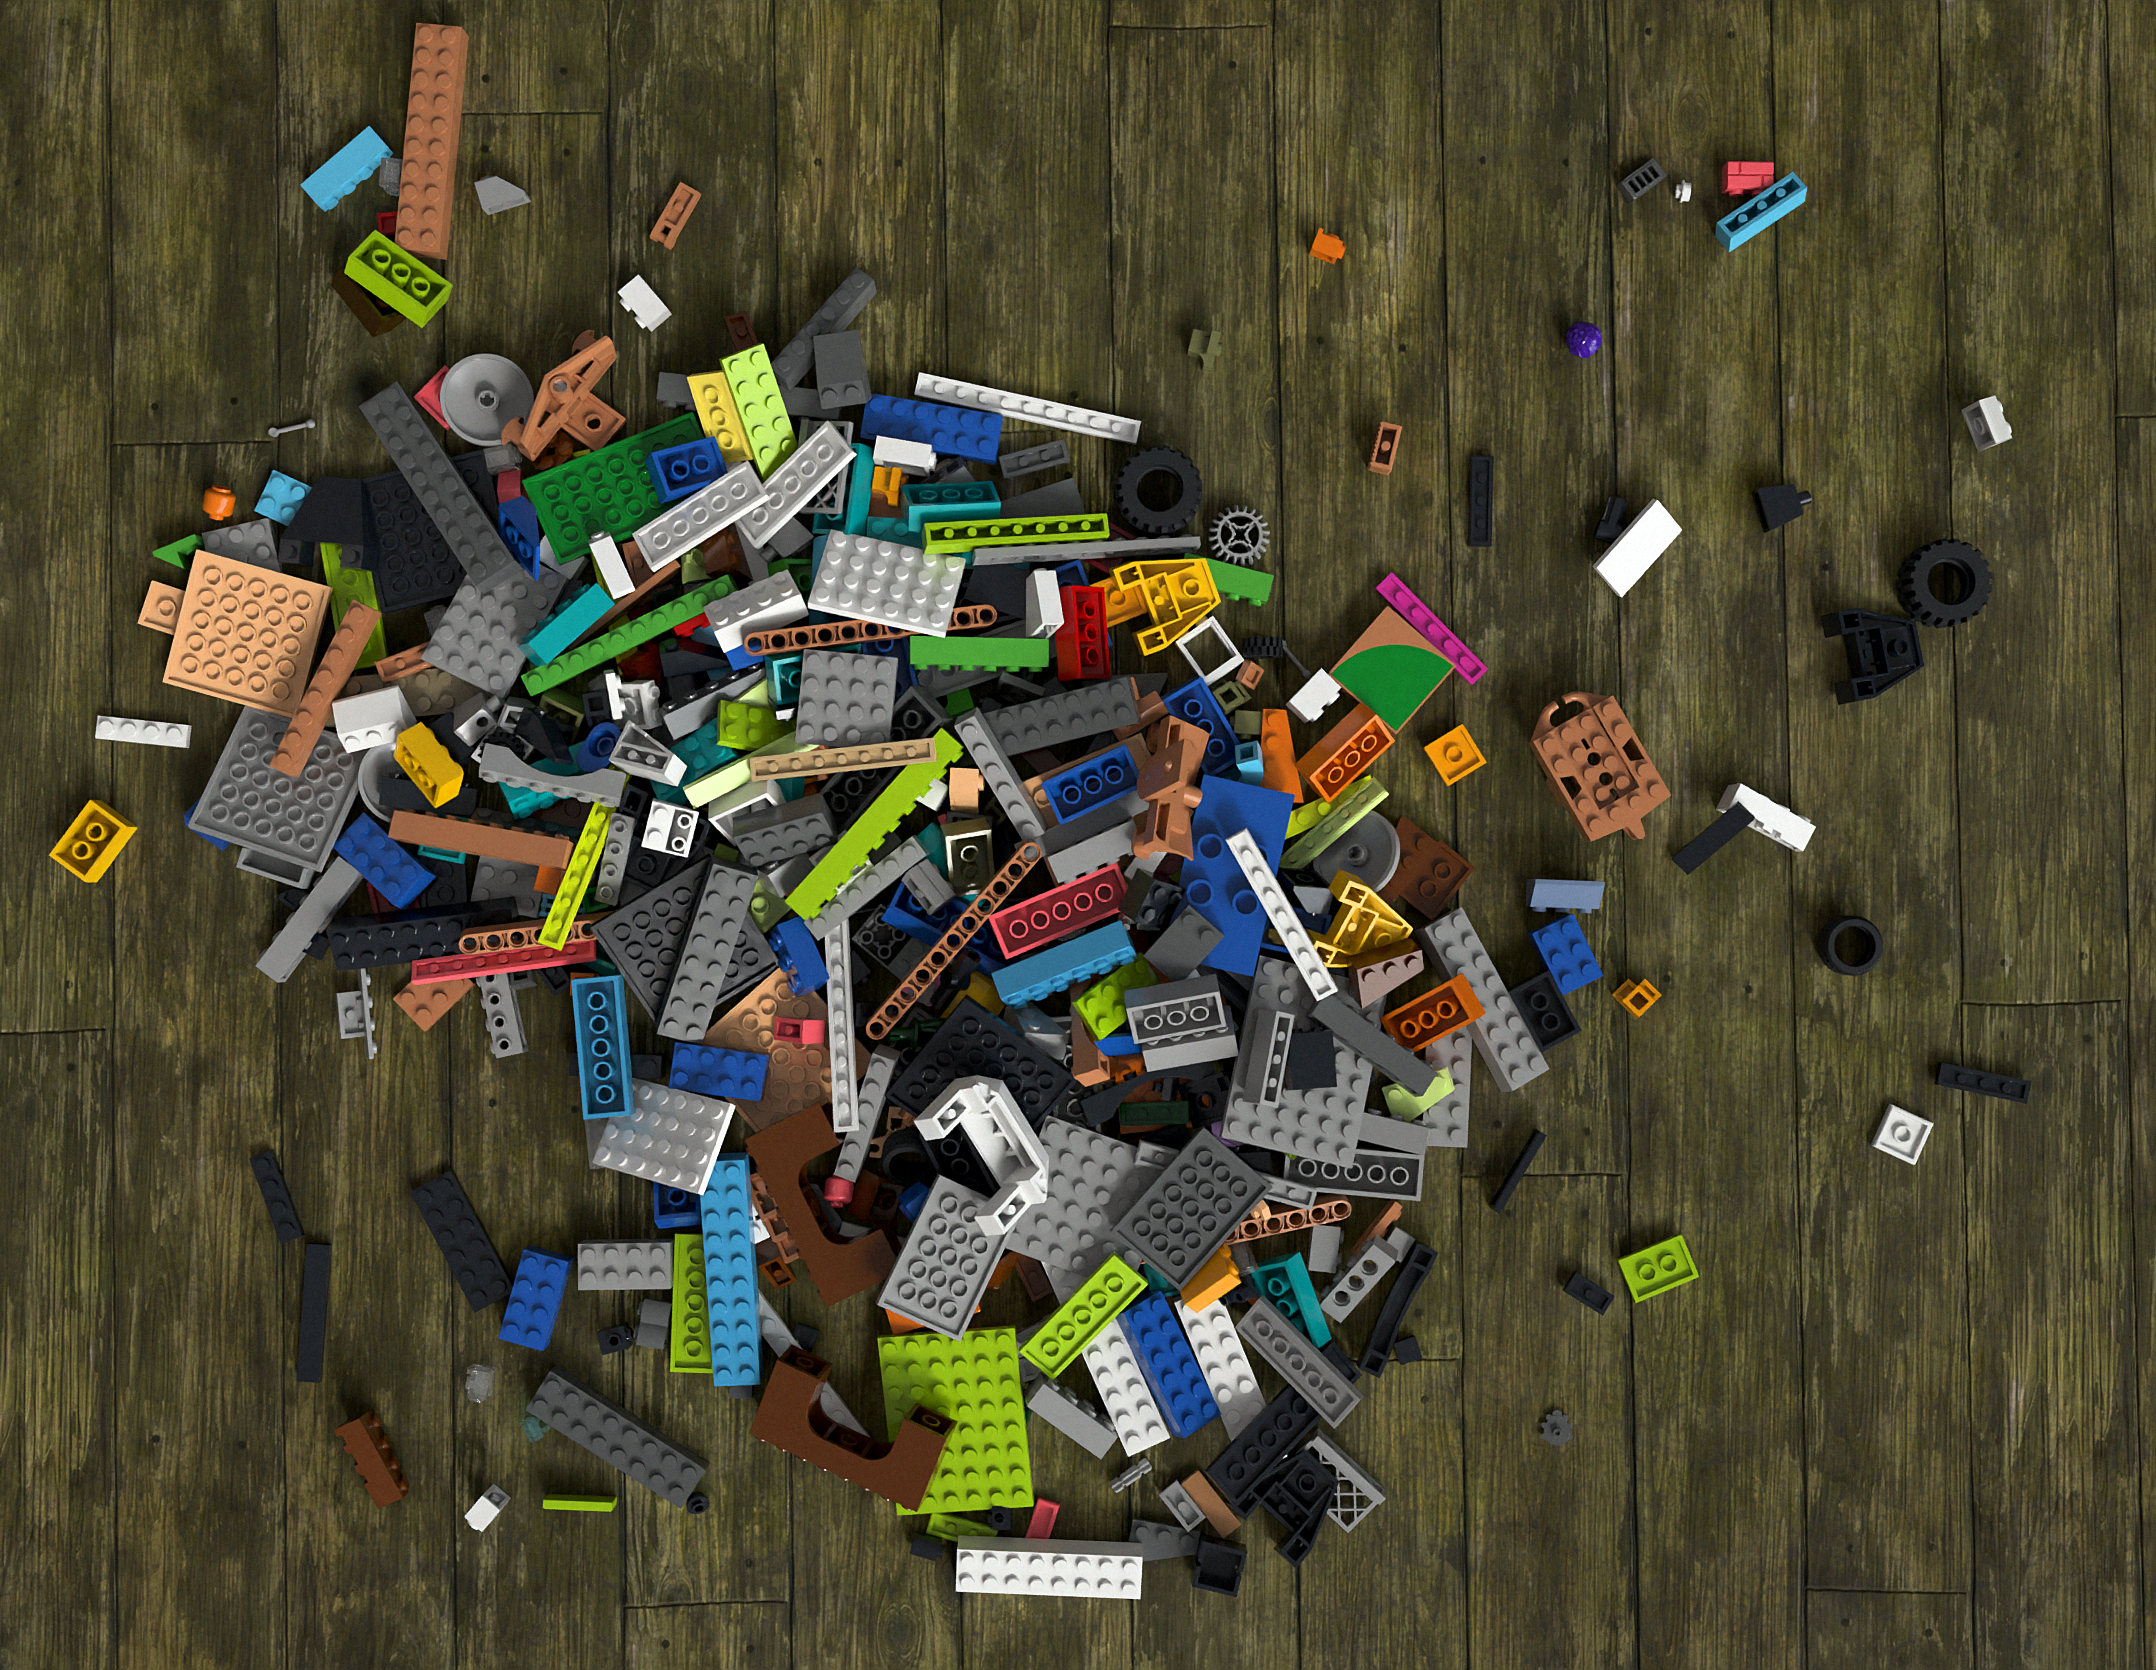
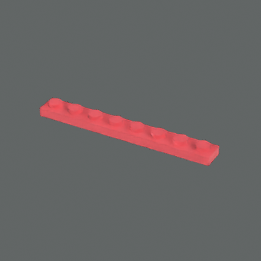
(499, 962)

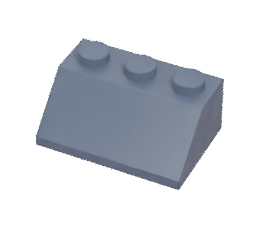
(1563, 895)

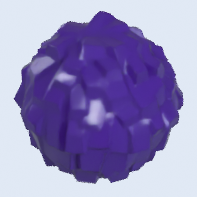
(1583, 339)

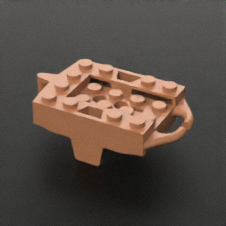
(1564, 755)

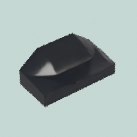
(557, 977)

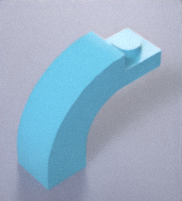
(1249, 765)

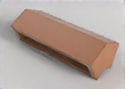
(1150, 709)

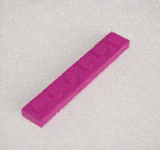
(1431, 628)

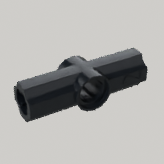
(955, 979)

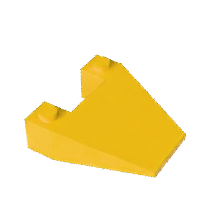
(1174, 594)
(1360, 924)

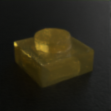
(1272, 933)

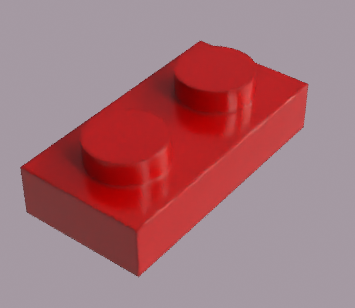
(686, 628)

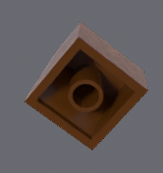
(876, 1198)

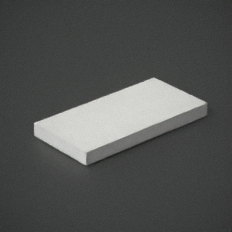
(1637, 547)

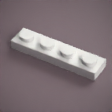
(143, 731)

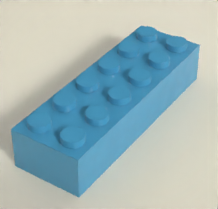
(1065, 965)
(603, 1047)

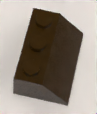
(369, 309)

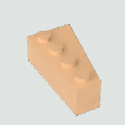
(965, 790)

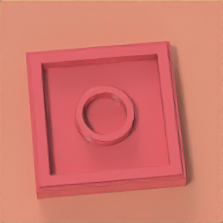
(430, 396)

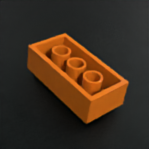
(1344, 752)
(1434, 1014)

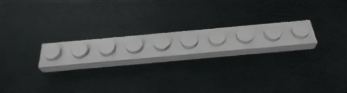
(1076, 550)

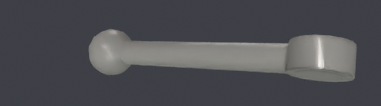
(275, 432)
(1306, 673)

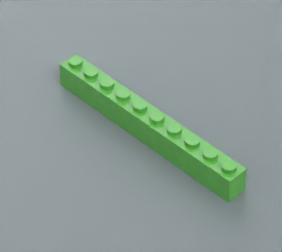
(627, 636)

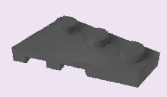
(1163, 1539)

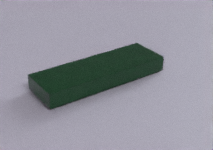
(1154, 1113)

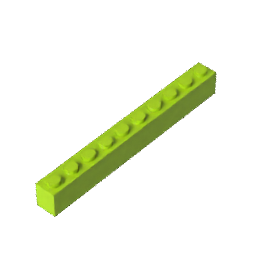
(871, 827)

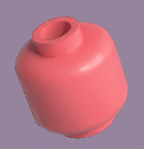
(838, 1191)

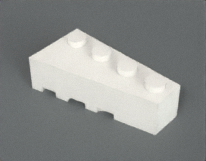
(1770, 819)

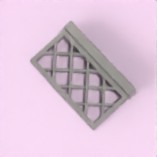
(807, 429)
(1351, 1471)

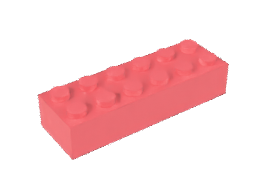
(1059, 911)

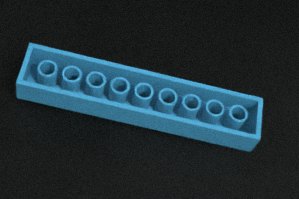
(732, 1273)

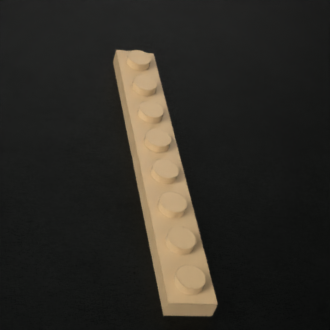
(843, 759)

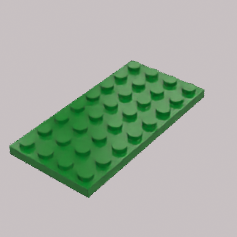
(605, 490)

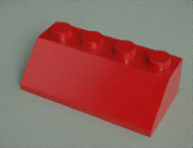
(1083, 636)

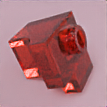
(642, 665)

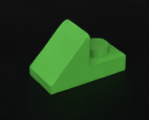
(177, 551)

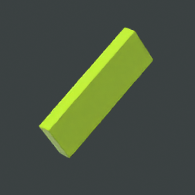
(579, 1502)
(951, 1526)

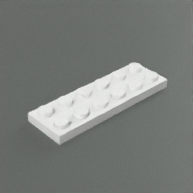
(797, 483)
(700, 516)

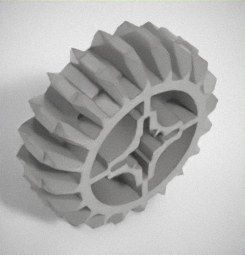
(1232, 528)

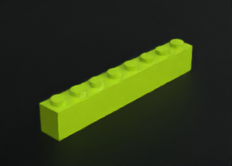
(969, 535)

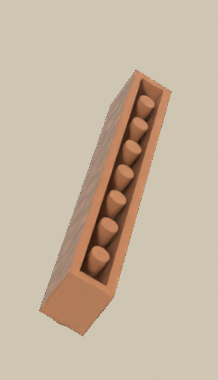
(325, 688)
(481, 840)

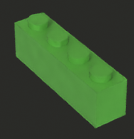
(1238, 581)

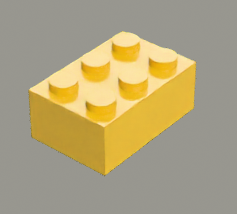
(428, 764)
(93, 841)

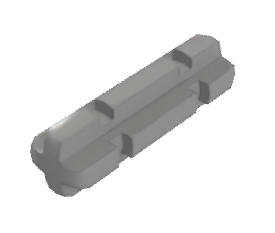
(1130, 1475)

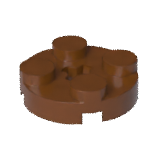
(563, 450)

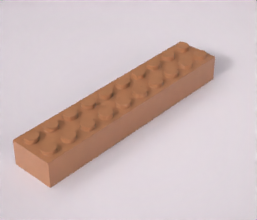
(431, 140)

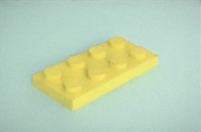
(719, 415)

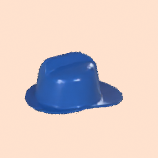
(598, 747)

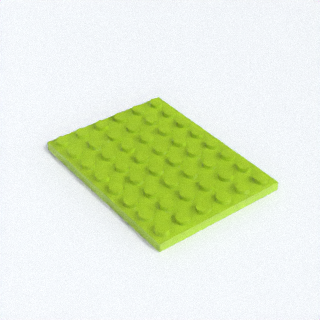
(979, 1388)

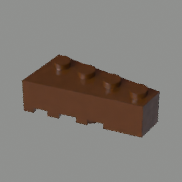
(1414, 850)
(374, 1457)

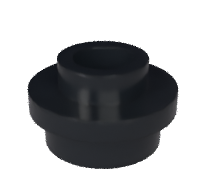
(697, 1503)

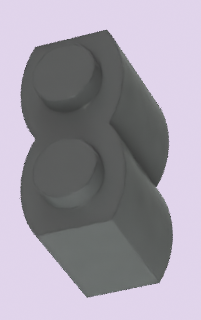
(654, 1323)

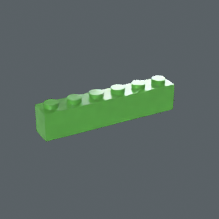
(978, 652)

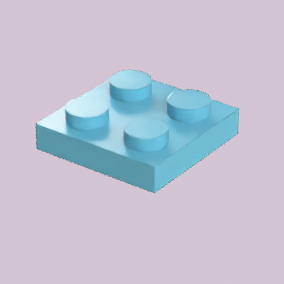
(282, 498)

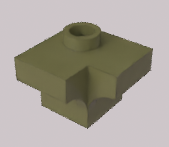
(1204, 347)
(1229, 695)

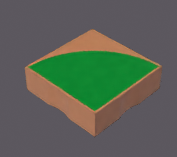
(1391, 670)

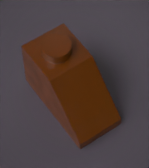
(772, 1264)

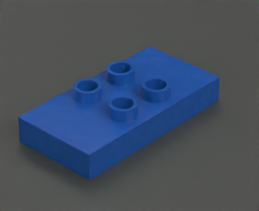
(1215, 879)

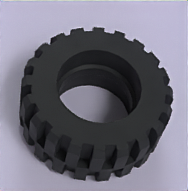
(1158, 460)
(1972, 575)

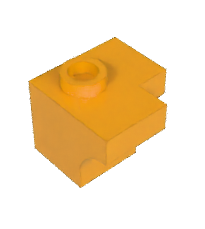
(889, 483)
(1636, 998)

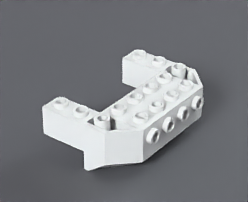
(1002, 1140)

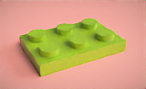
(1657, 1268)

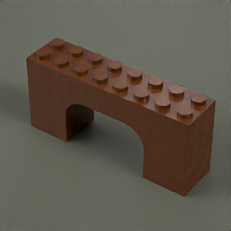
(834, 1261)
(796, 1423)

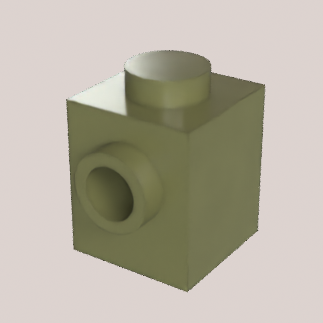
(1246, 723)

